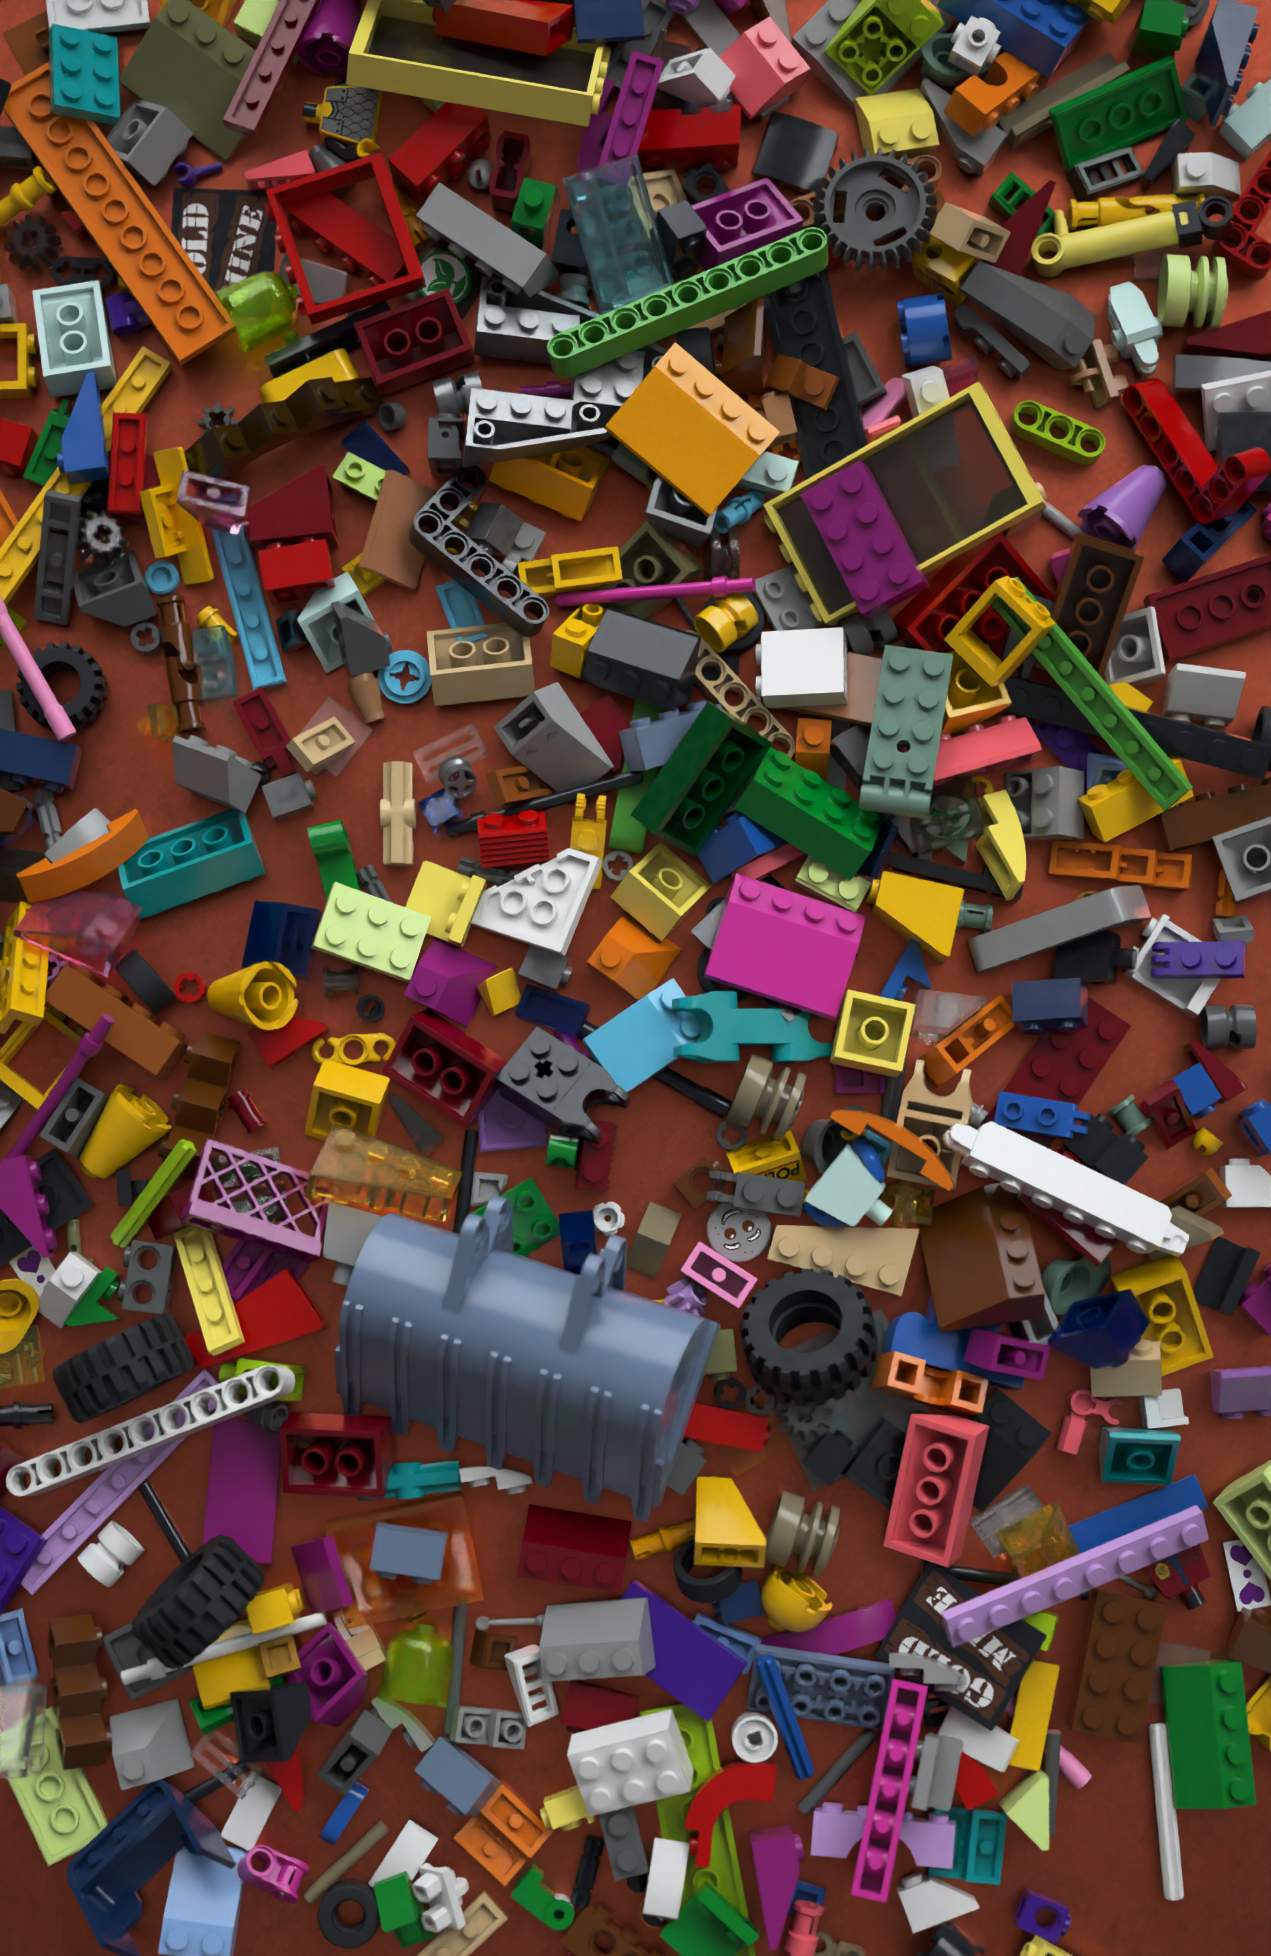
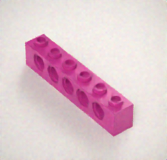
(889, 1790)

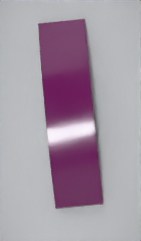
(840, 1632)

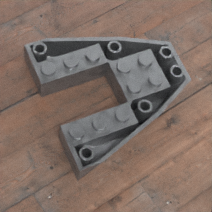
(525, 426)

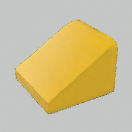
(500, 992)

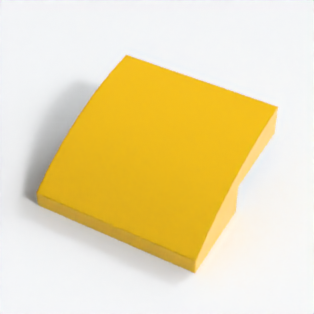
(230, 1672)

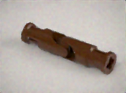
(178, 652)

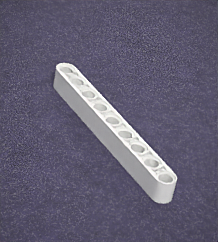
(165, 1431)

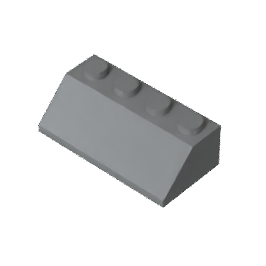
(486, 241)

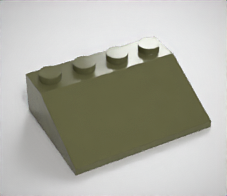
(191, 70)

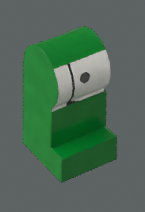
(563, 1151)
(541, 1901)

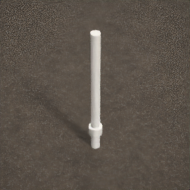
(157, 1670)

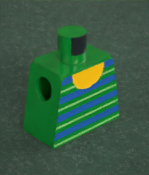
(535, 211)

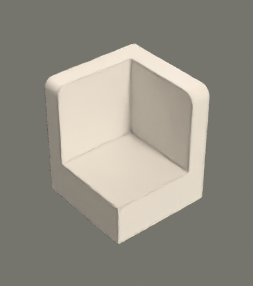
(1163, 1410)

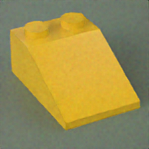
(1171, 1309)

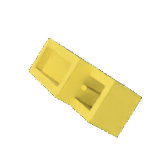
(1003, 842)

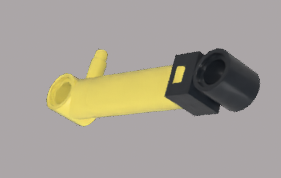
(1180, 226)

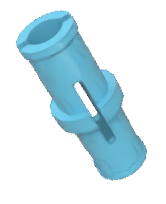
(738, 510)

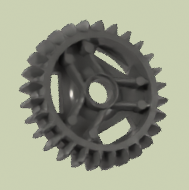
(865, 189)

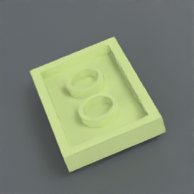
(371, 932)

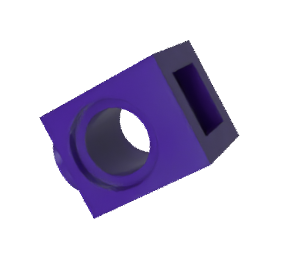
(1028, 1908)

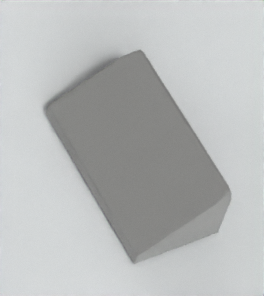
(323, 281)

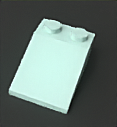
(73, 337)

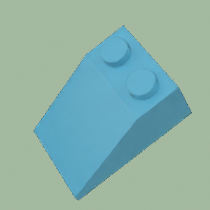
(643, 1037)

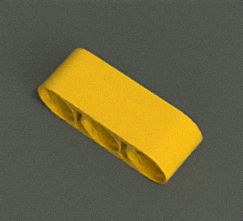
(334, 364)

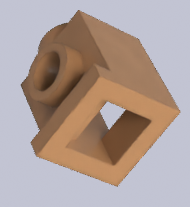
(779, 413)

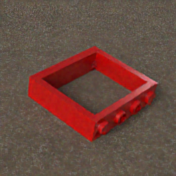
(325, 182)

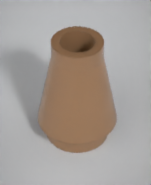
(367, 696)

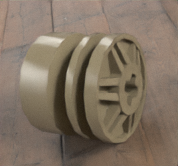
(766, 1098)
(801, 1534)

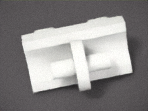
(444, 1894)

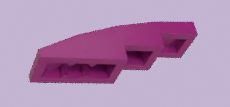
(596, 133)

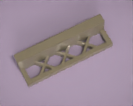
(1033, 115)

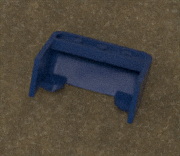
(131, 1853)

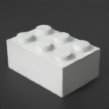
(630, 1762)

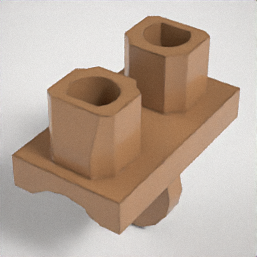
(1096, 374)

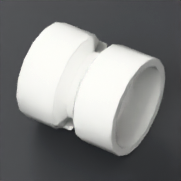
(113, 1550)
(754, 1736)

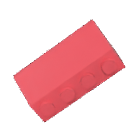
(985, 750)
(936, 1487)

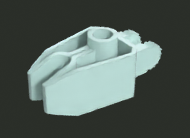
(1134, 327)

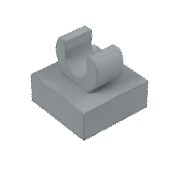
(1233, 929)

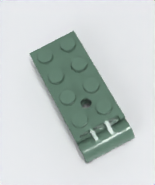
(911, 716)

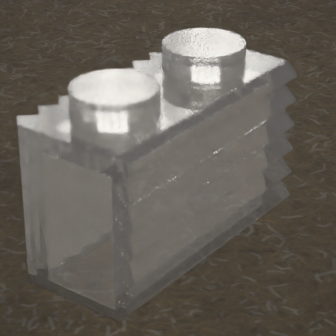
(1003, 1514)

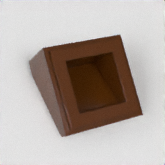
(490, 1648)

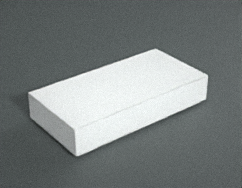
(252, 1813)

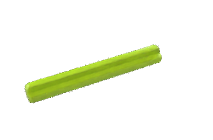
(153, 1193)

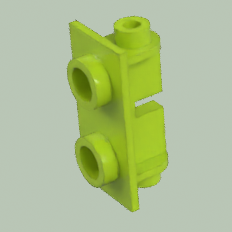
(360, 476)

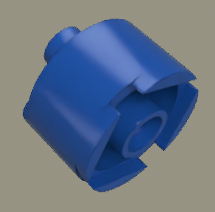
(924, 329)

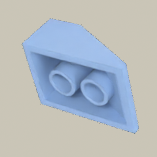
(202, 1906)

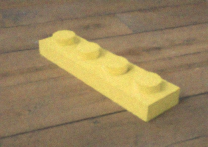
(209, 1289)

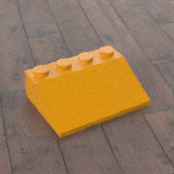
(691, 429)

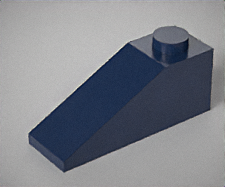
(1204, 541)

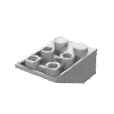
(553, 740)

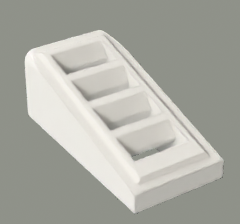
(514, 1664)

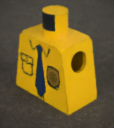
(942, 269)

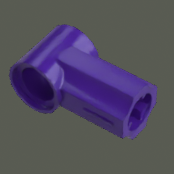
(125, 314)

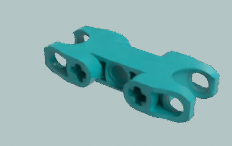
(727, 1028)

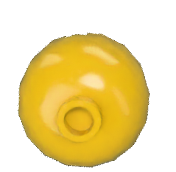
(793, 1601)

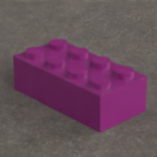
(864, 540)

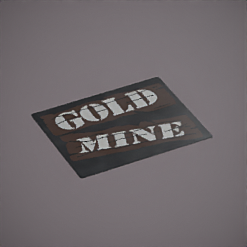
(224, 233)
(990, 1662)

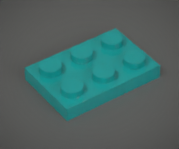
(84, 74)

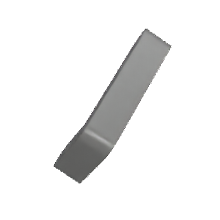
(1075, 920)

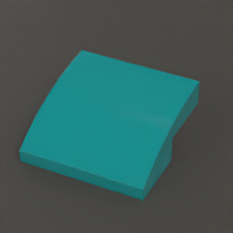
(977, 1845)

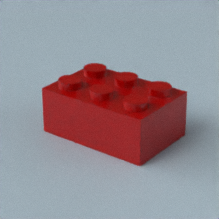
(440, 150)

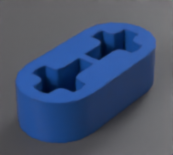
(343, 1813)

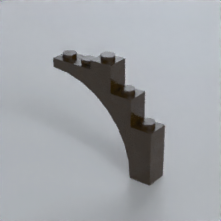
(273, 424)

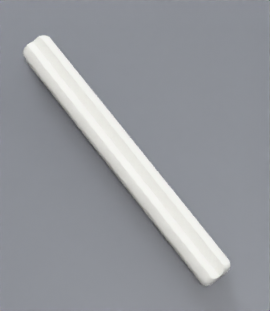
(1166, 1814)

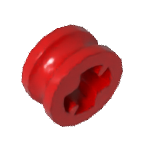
(188, 998)

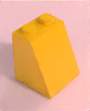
(918, 911)

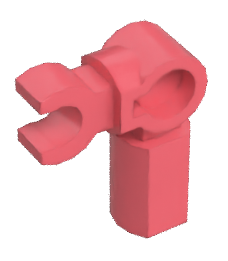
(1080, 1405)

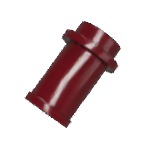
(246, 1110)

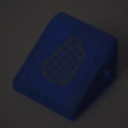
(440, 809)

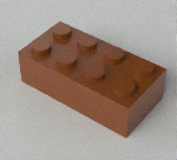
(134, 1029)

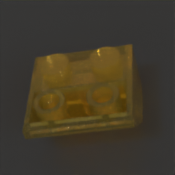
(1038, 1541)

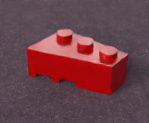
(691, 138)

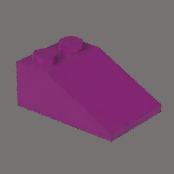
(744, 221)
(777, 1871)

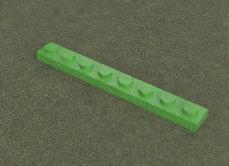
(1103, 709)

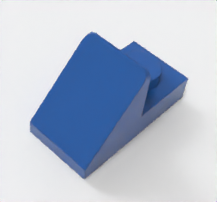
(910, 968)

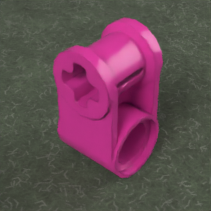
(279, 1876)

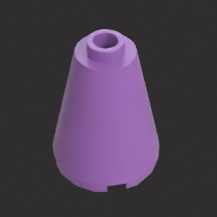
(1124, 508)

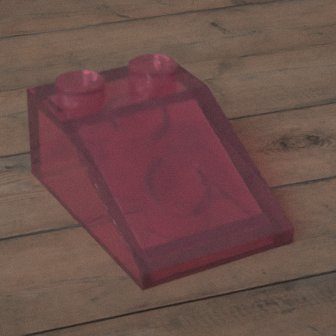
(82, 928)

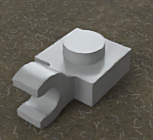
(524, 547)

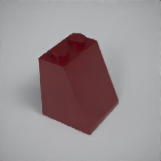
(294, 512)

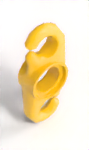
(368, 1042)

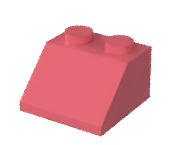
(764, 68)

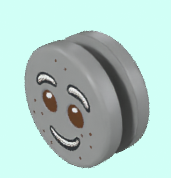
(738, 1232)

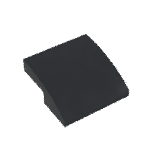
(794, 152)

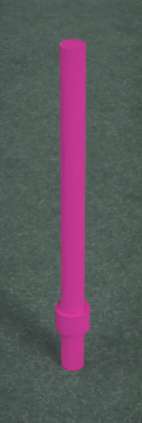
(718, 587)

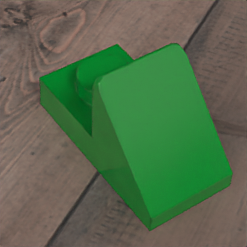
(90, 1308)
(401, 1910)

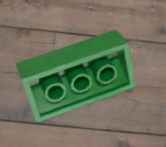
(1208, 1735)

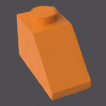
(813, 745)

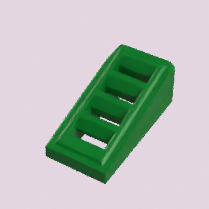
(1023, 191)

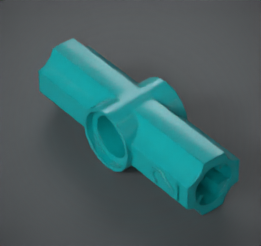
(417, 1479)

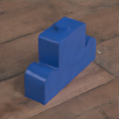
(943, 1350)

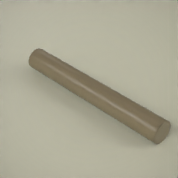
(345, 1862)

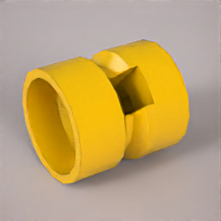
(726, 620)

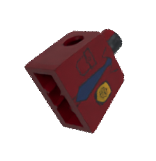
(1180, 1576)

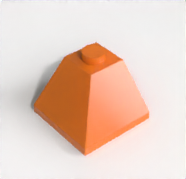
(633, 957)

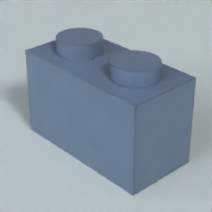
(408, 1552)
(457, 1777)

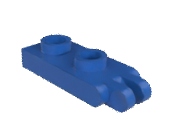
(1039, 1116)

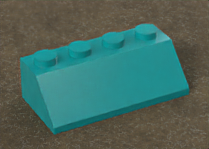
(191, 862)

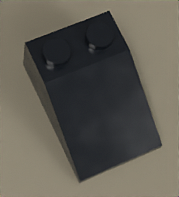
(1009, 1445)

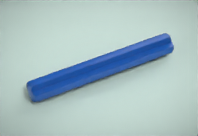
(784, 1716)

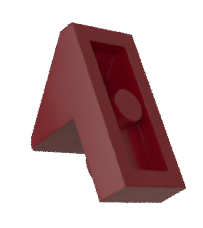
(1168, 1114)

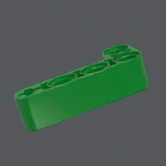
(333, 855)

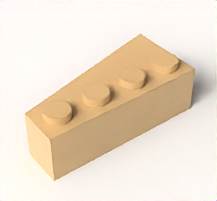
(862, 1254)

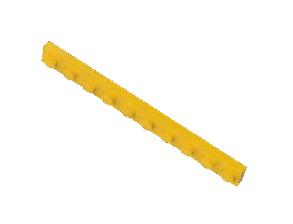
(128, 396)

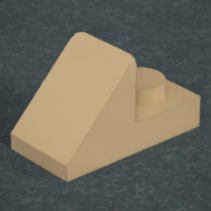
(320, 745)

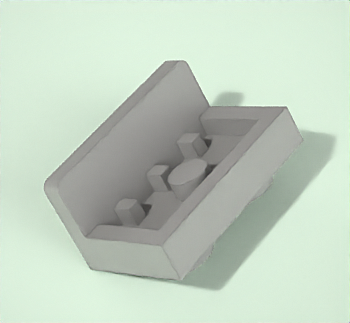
(937, 1772)

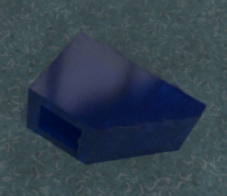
(577, 1239)

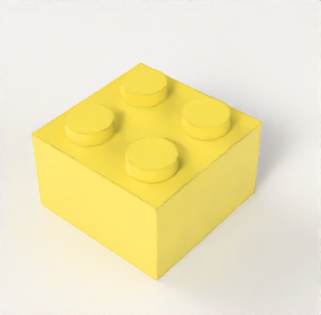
(872, 1033)

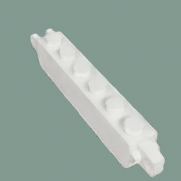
(1067, 1186)

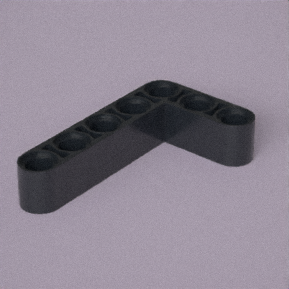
(473, 556)

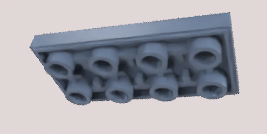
(827, 1687)

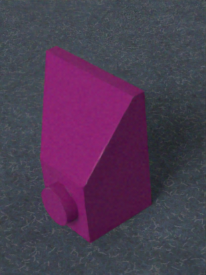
(449, 981)
(332, 1676)

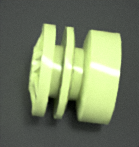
(1191, 291)

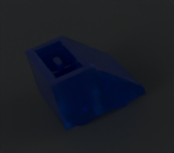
(283, 936)

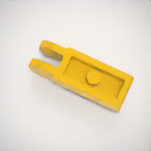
(590, 834)

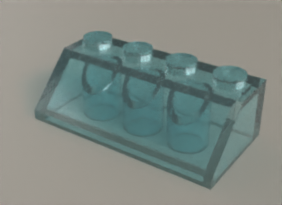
(618, 232)

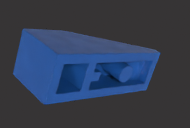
(84, 441)

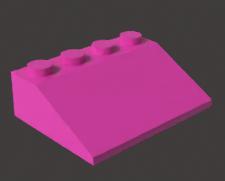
(784, 946)

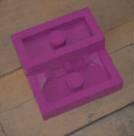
(252, 1266)
(321, 1575)

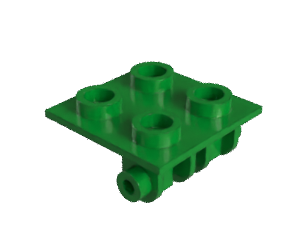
(532, 1217)

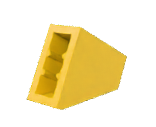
(725, 1527)

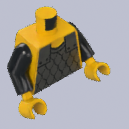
(347, 120)

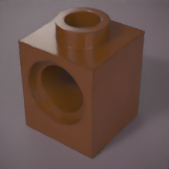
(685, 1184)

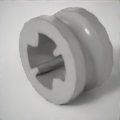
(611, 858)

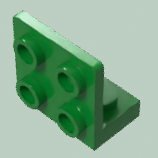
(709, 1926)

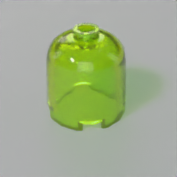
(259, 308)
(418, 1667)

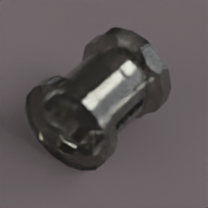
(341, 981)

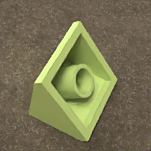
(1029, 1807)

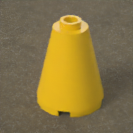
(256, 995)
(122, 1132)

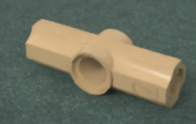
(398, 814)

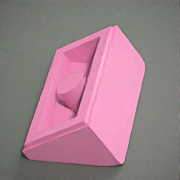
(885, 405)

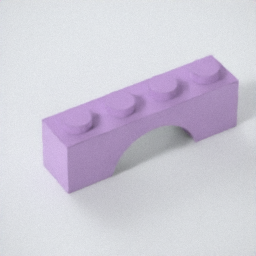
(927, 1838)

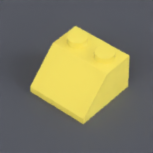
(897, 122)
(660, 891)

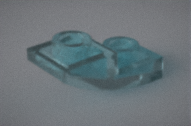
(216, 659)

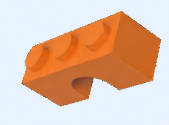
(981, 103)
(945, 1390)

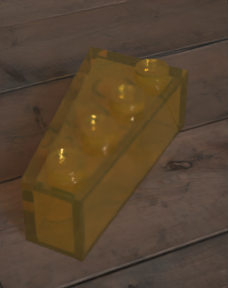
(381, 1175)

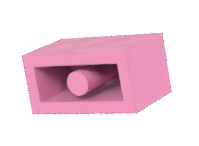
(718, 1275)

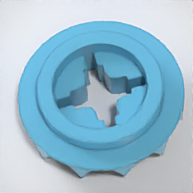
(418, 668)

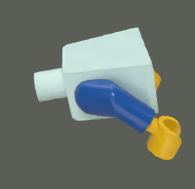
(849, 1187)

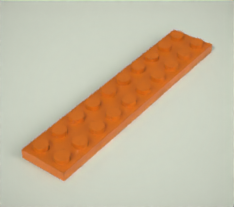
(119, 219)

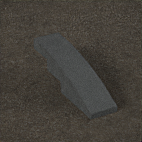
(1194, 370)

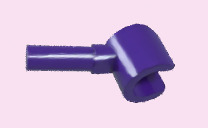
(193, 173)

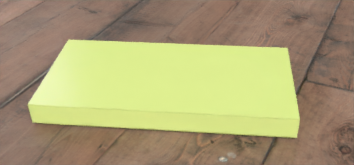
(58, 1802)

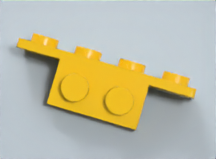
(169, 525)

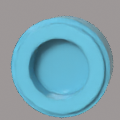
(162, 578)

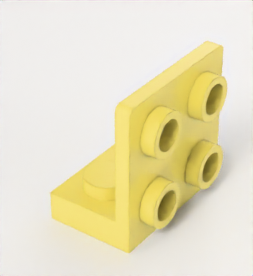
(448, 900)

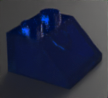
(1101, 1329)

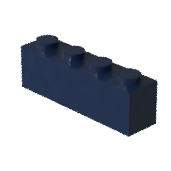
(38, 760)

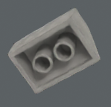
(596, 1640)

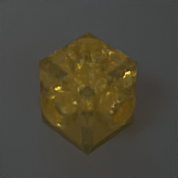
(908, 1203)

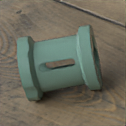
(975, 916)
(1129, 1116)

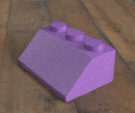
(1241, 1391)

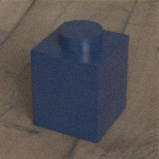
(741, 1604)

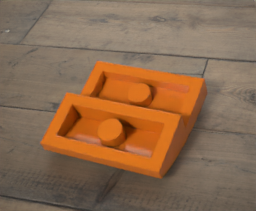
(502, 1836)

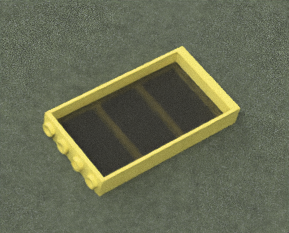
(403, 55)
(946, 480)

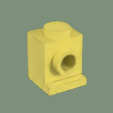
(565, 1809)

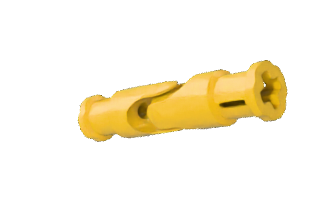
(1119, 209)

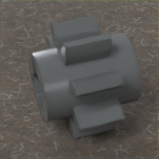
(219, 414)

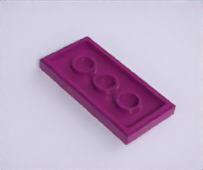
(244, 1487)

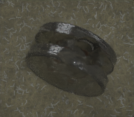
(721, 559)

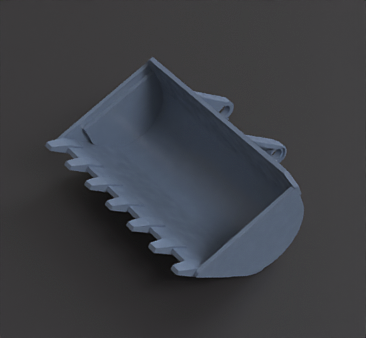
(521, 1354)

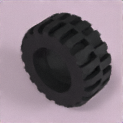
(122, 1368)
(815, 1374)
(198, 1602)

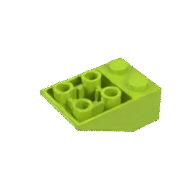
(882, 38)

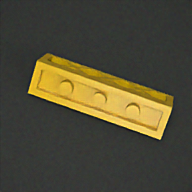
(22, 976)

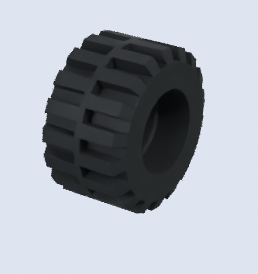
(91, 689)

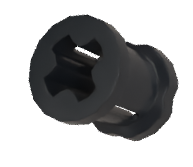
(718, 1391)

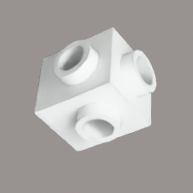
(974, 45)

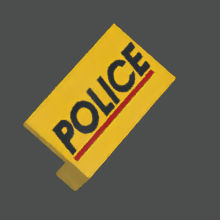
(769, 1159)

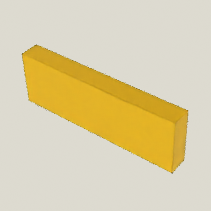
(1033, 1713)

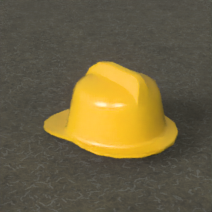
(17, 1310)

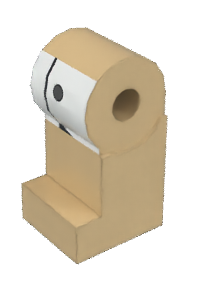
(362, 1641)

